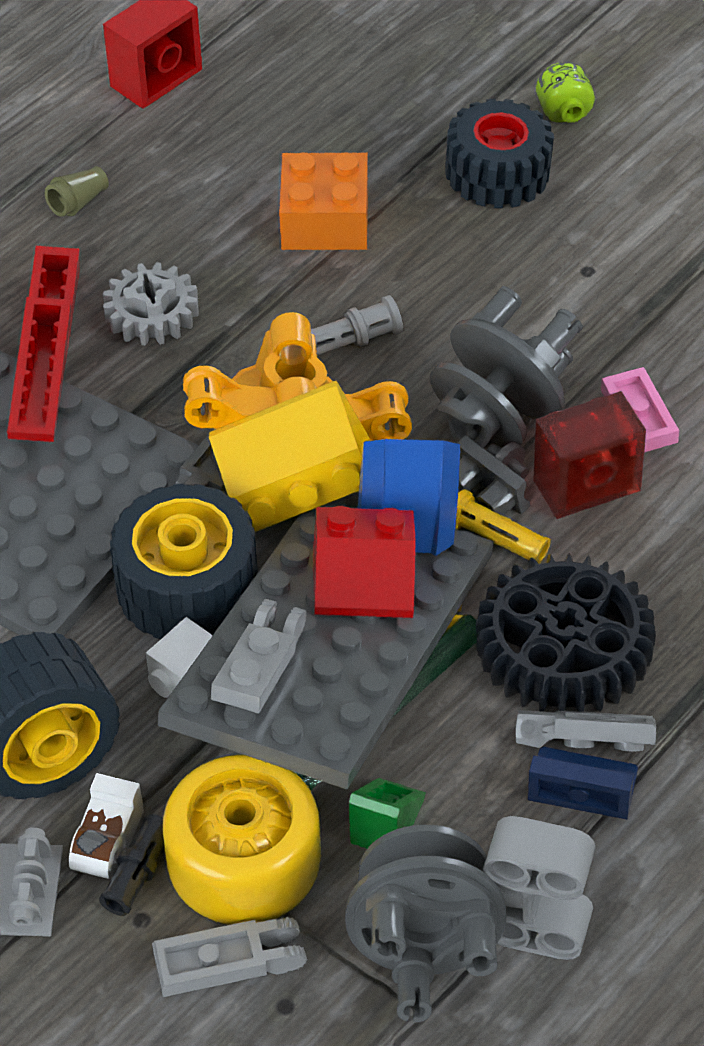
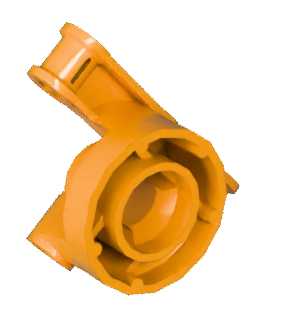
(283, 371)

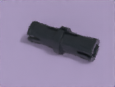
(135, 867)

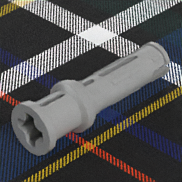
(359, 326)

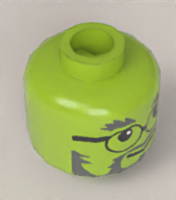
(565, 92)

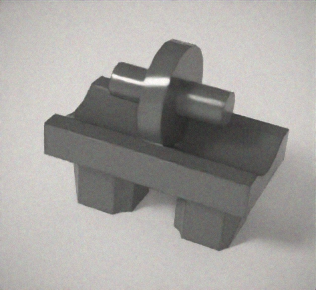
(498, 471)

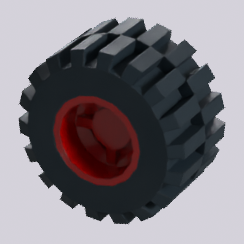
(499, 153)

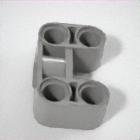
(542, 883)

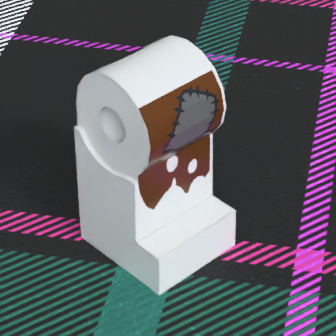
(106, 826)

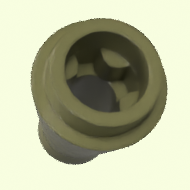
(73, 191)

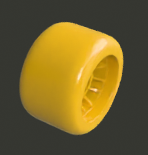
(242, 840)

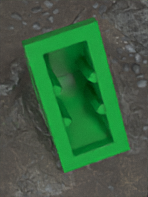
(381, 809)

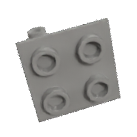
(29, 884)

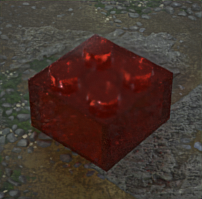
(589, 454)

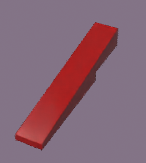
(44, 344)

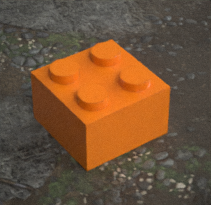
(324, 201)

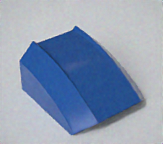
(415, 478)

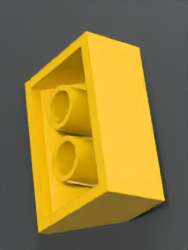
(292, 455)

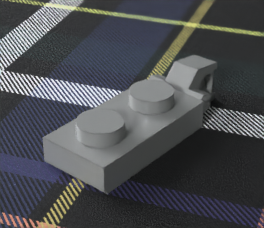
(584, 728)

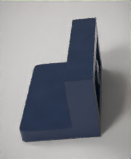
(582, 782)

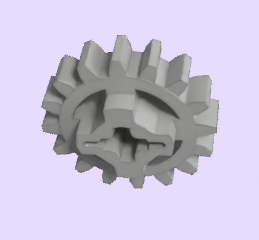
(150, 303)

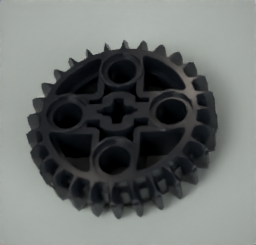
(564, 627)

